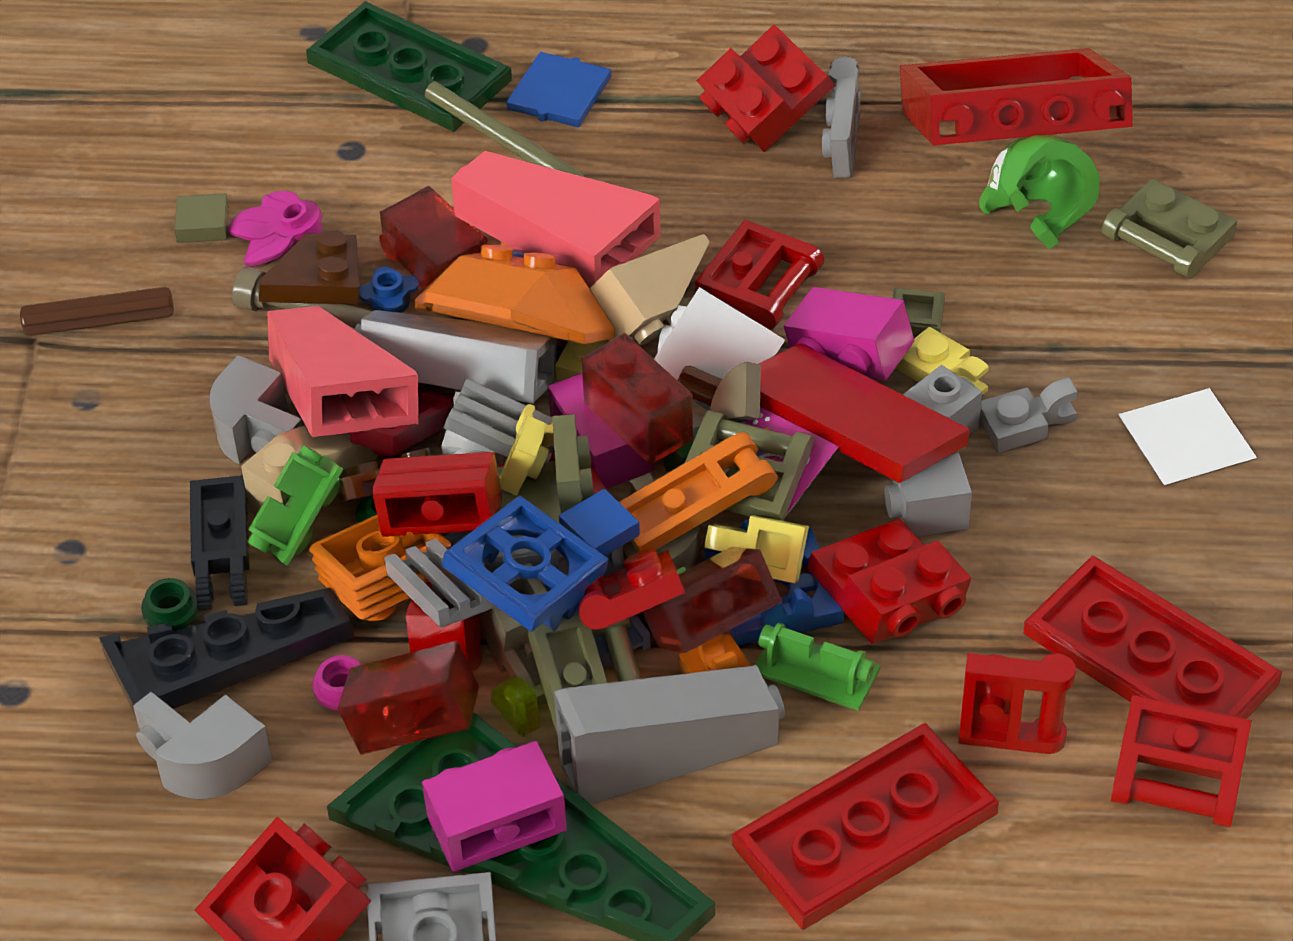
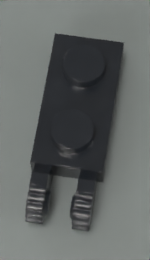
(219, 536)

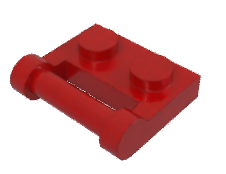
(746, 264)
(639, 586)
(995, 702)
(1186, 742)

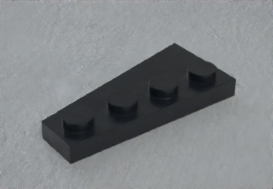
(225, 649)

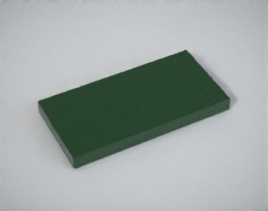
(401, 61)

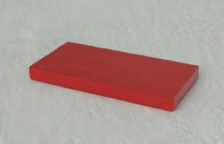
(857, 413)
(1148, 645)
(864, 825)

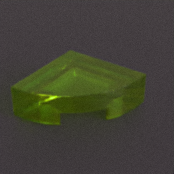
(517, 704)

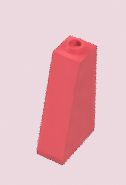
(556, 213)
(339, 375)

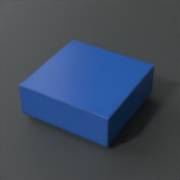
(601, 522)

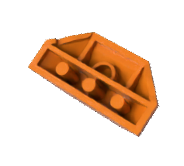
(519, 295)

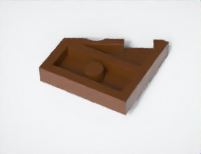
(315, 271)

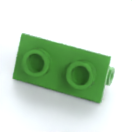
(289, 525)
(815, 668)

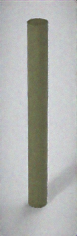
(495, 129)

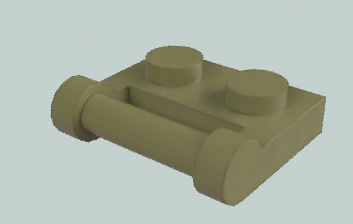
(1171, 227)
(794, 448)
(572, 659)

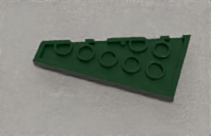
(585, 871)

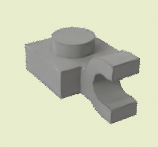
(1021, 419)

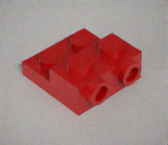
(763, 88)
(890, 580)
(285, 890)

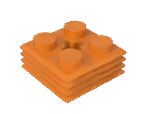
(356, 567)

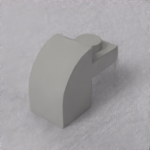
(249, 408)
(203, 756)

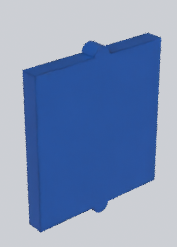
(559, 89)

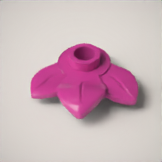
(275, 225)

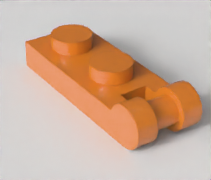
(698, 491)

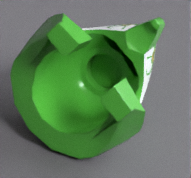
(1045, 171)

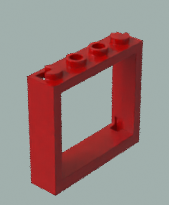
(1016, 96)

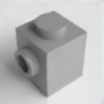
(949, 396)
(932, 499)

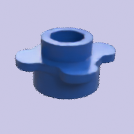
(388, 290)

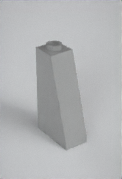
(455, 350)
(661, 728)

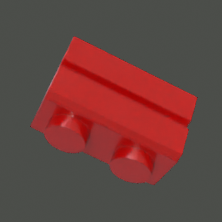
(436, 493)

